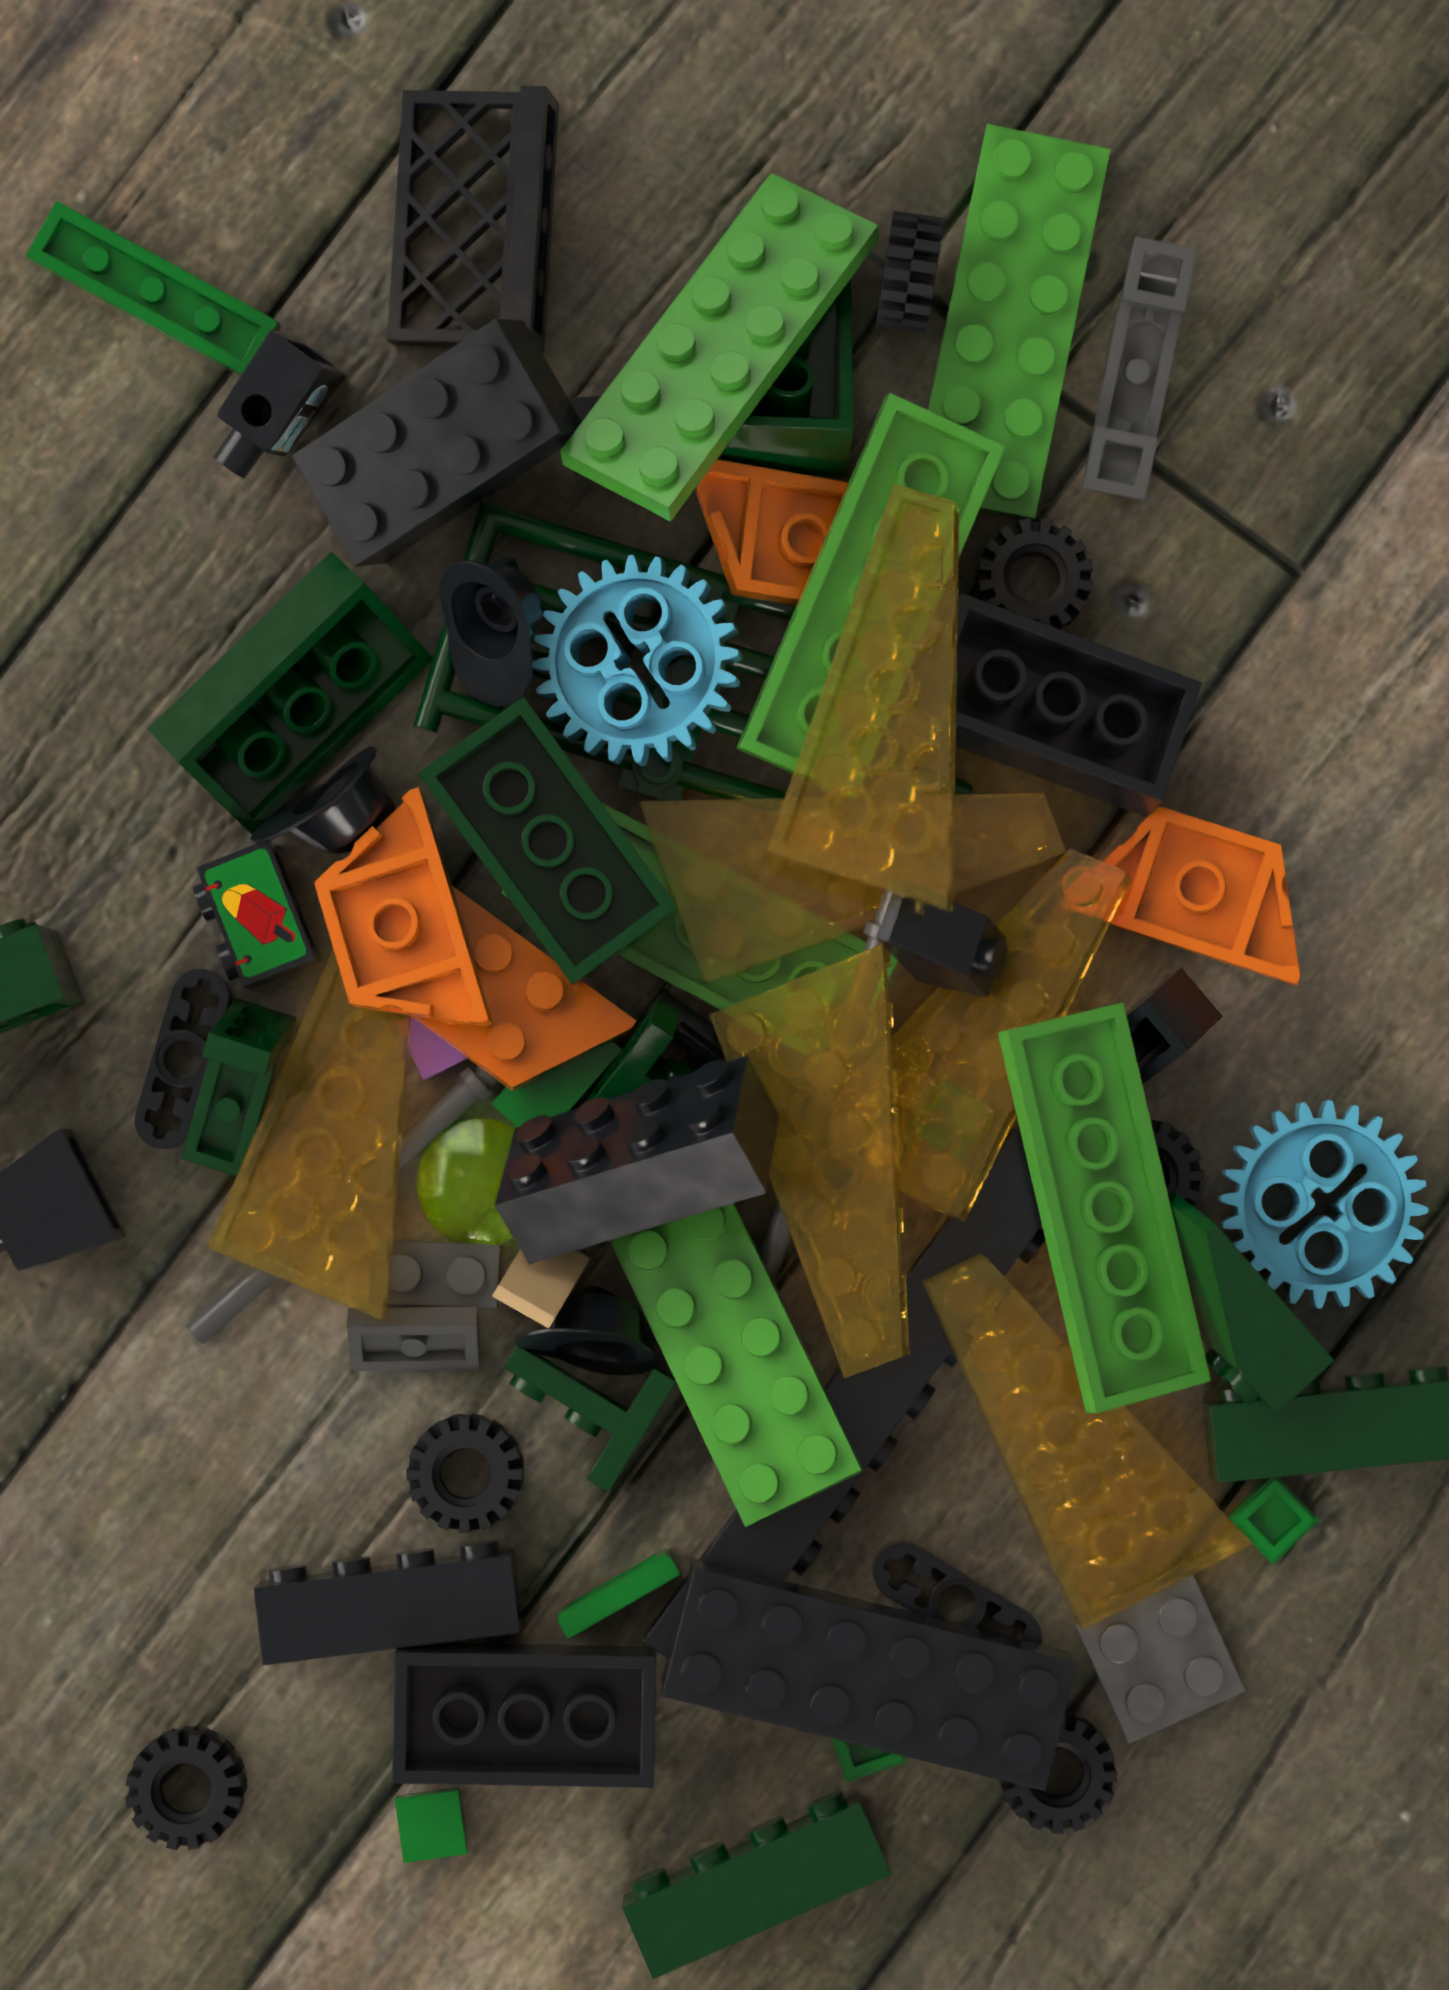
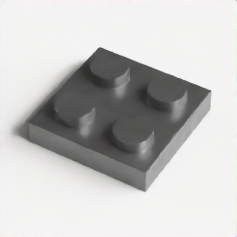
(1161, 1660)

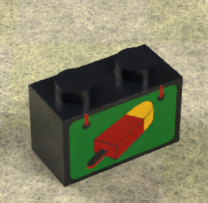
(256, 915)

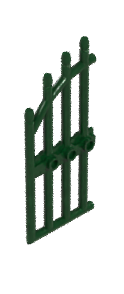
(659, 778)

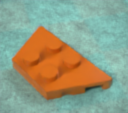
(767, 526)
(1208, 893)
(401, 924)
(532, 1004)

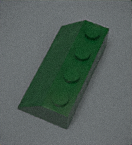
(291, 693)

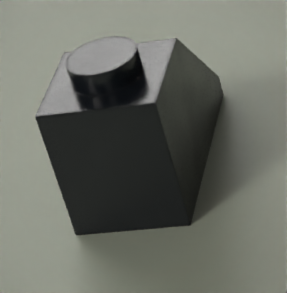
(944, 947)
(1169, 1022)

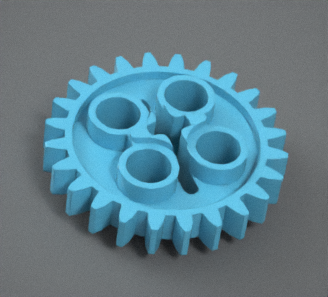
(684, 629)
(1359, 1248)

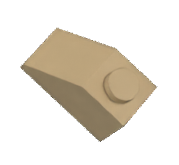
(543, 1286)

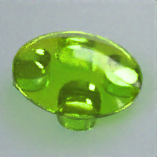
(462, 1180)

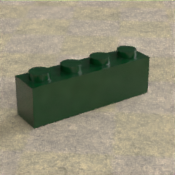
(1331, 1427)
(754, 1883)

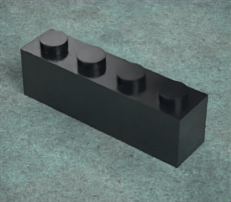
(387, 1605)

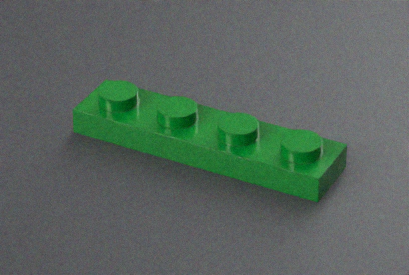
(149, 288)

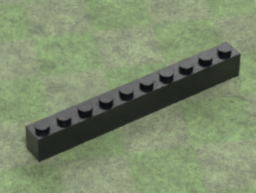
(870, 1404)

